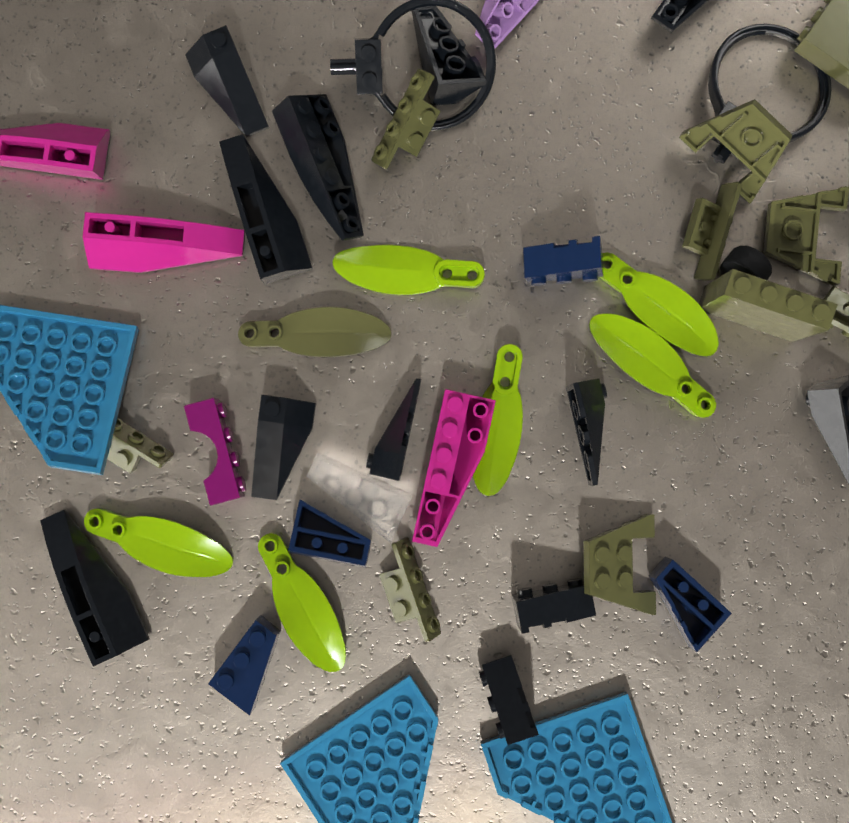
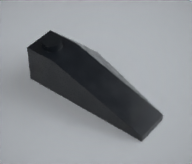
(445, 58)
(279, 441)

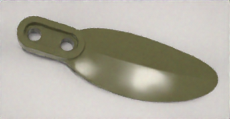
(319, 332)

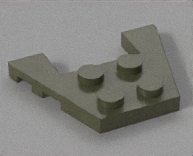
(750, 135)
(793, 232)
(610, 565)

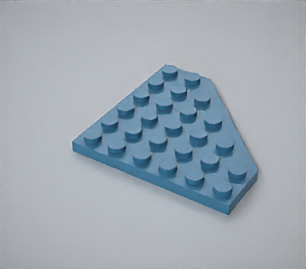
(65, 382)
(370, 761)
(581, 767)

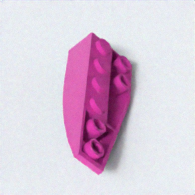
(56, 149)
(155, 243)
(453, 460)

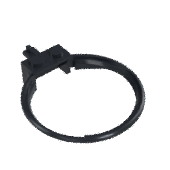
(368, 64)
(721, 152)

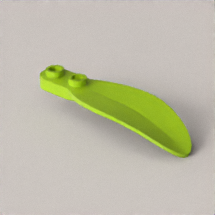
(403, 270)
(663, 308)
(650, 361)
(505, 425)
(162, 543)
(303, 608)

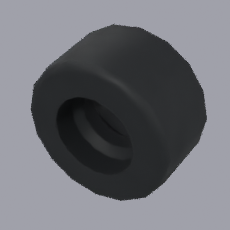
(748, 261)

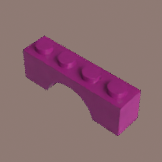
(224, 481)

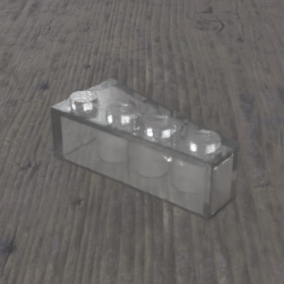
(365, 496)

